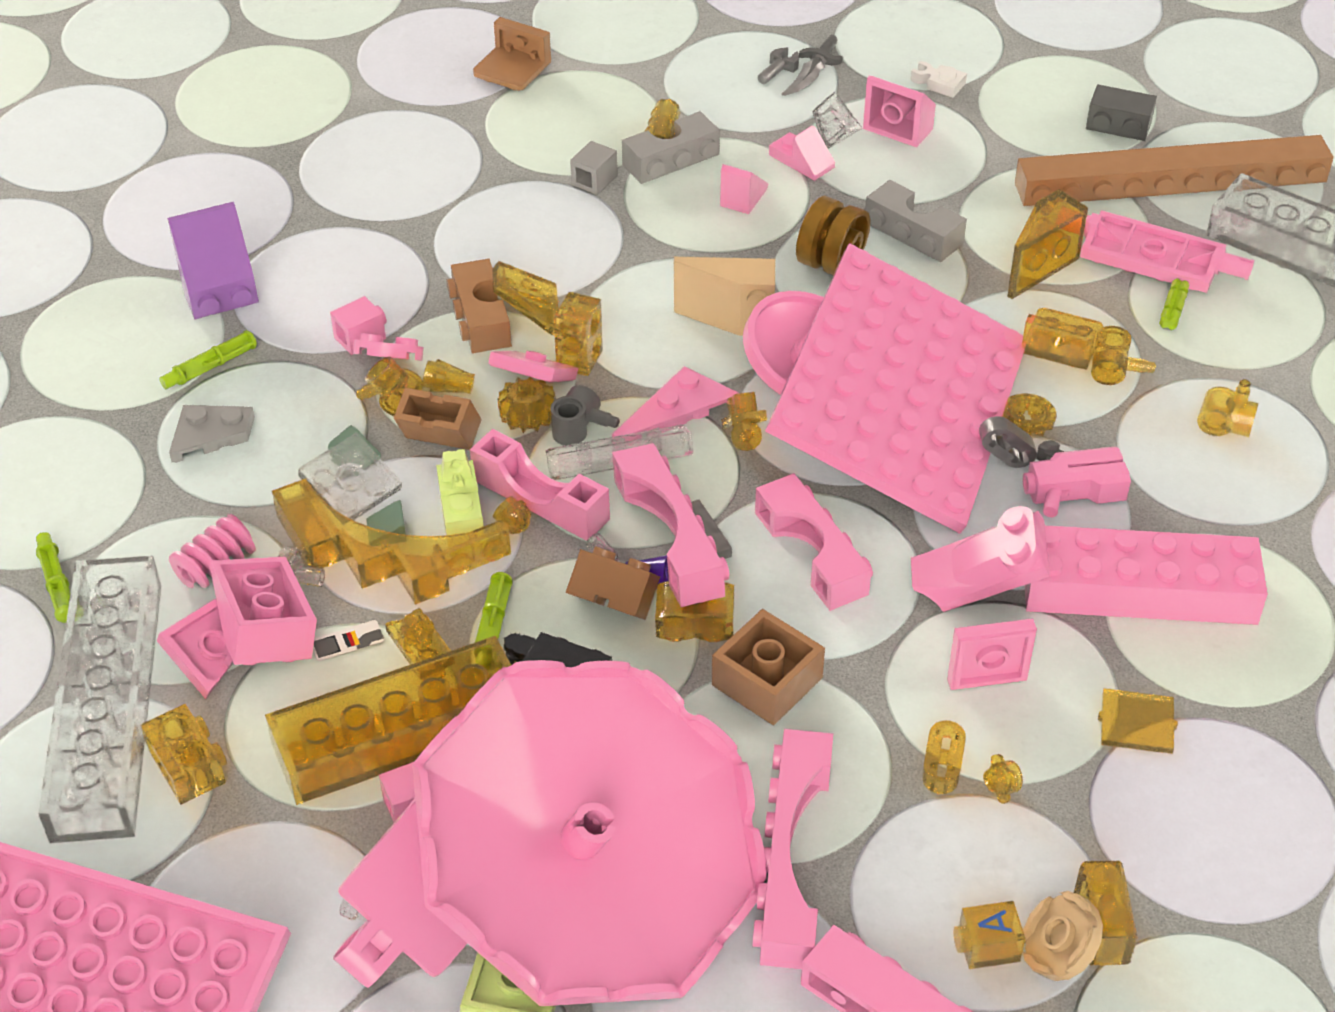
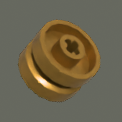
(828, 231)

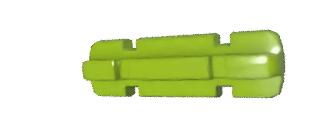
(1174, 304)

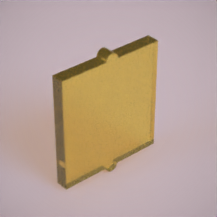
(1137, 721)

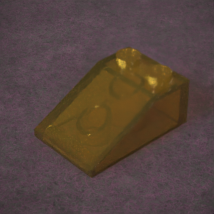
(1048, 241)

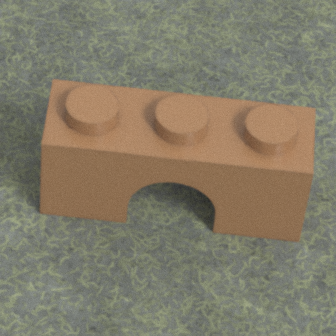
(482, 314)

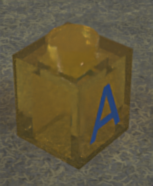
(990, 935)

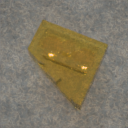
(527, 293)

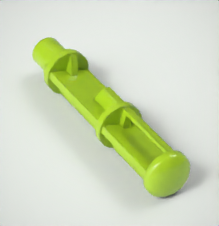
(209, 359)
(56, 581)
(494, 606)

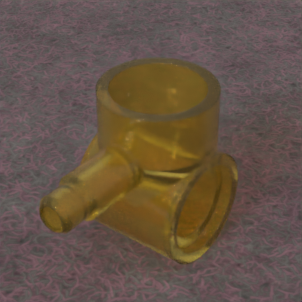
(1111, 357)
(389, 382)
(1227, 411)

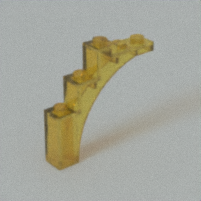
(375, 554)

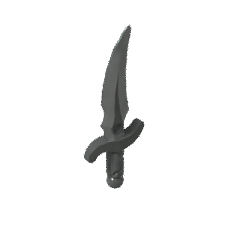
(811, 69)

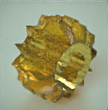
(526, 404)

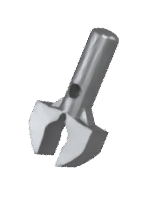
(779, 61)

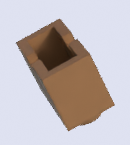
(437, 419)
(626, 586)

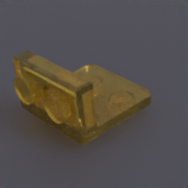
(1060, 337)

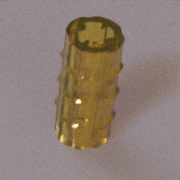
(662, 119)

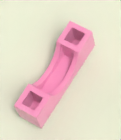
(505, 469)
(791, 511)

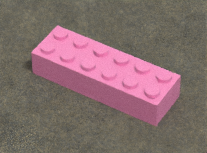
(1151, 576)

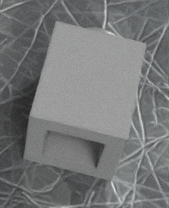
(594, 167)

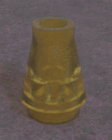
(447, 378)

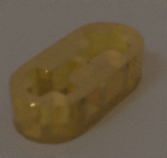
(936, 755)

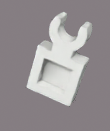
(942, 80)

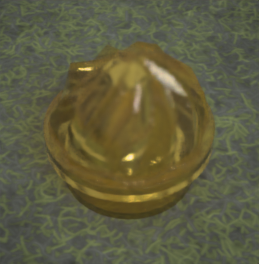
(514, 514)

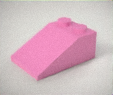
(263, 610)

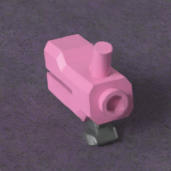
(1076, 475)

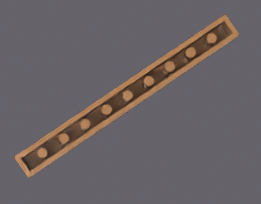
(1173, 169)

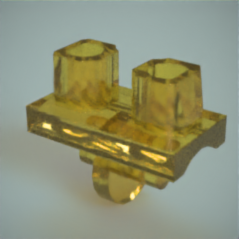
(745, 420)
(416, 637)

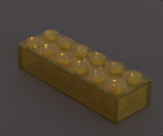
(377, 721)

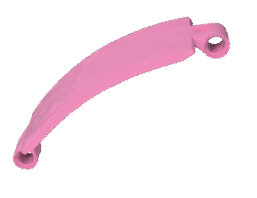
(391, 897)

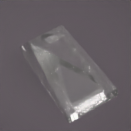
(834, 121)

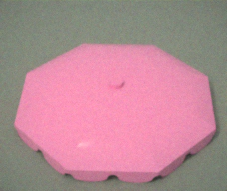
(587, 832)

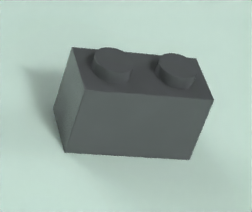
(1121, 112)

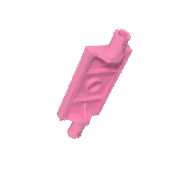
(1158, 251)

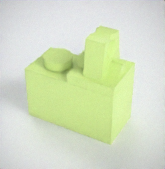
(459, 493)

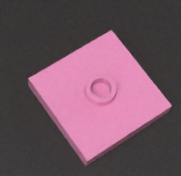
(533, 365)
(991, 654)

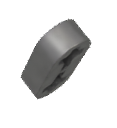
(1012, 438)

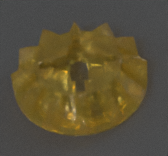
(1040, 411)

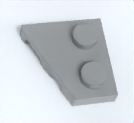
(210, 428)

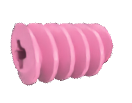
(216, 543)

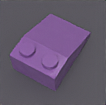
(213, 260)

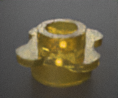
(1003, 778)

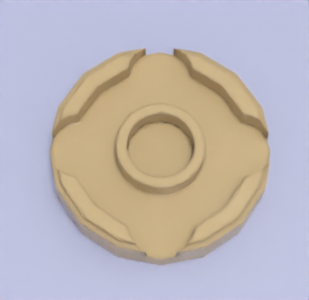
(1062, 936)

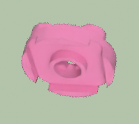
(399, 350)

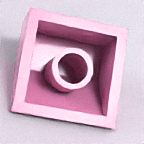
(897, 112)

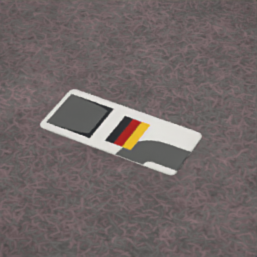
(347, 640)

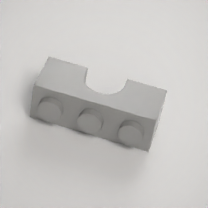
(653, 157)
(931, 233)

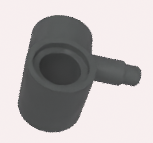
(574, 412)

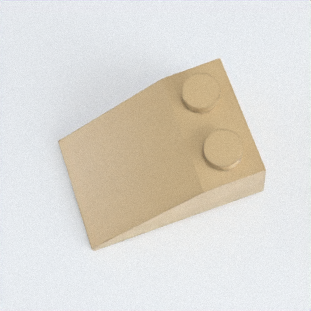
(721, 289)

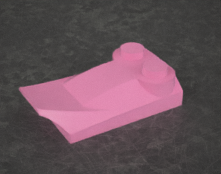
(985, 562)

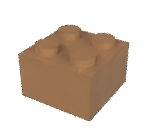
(767, 666)

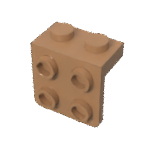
(518, 55)

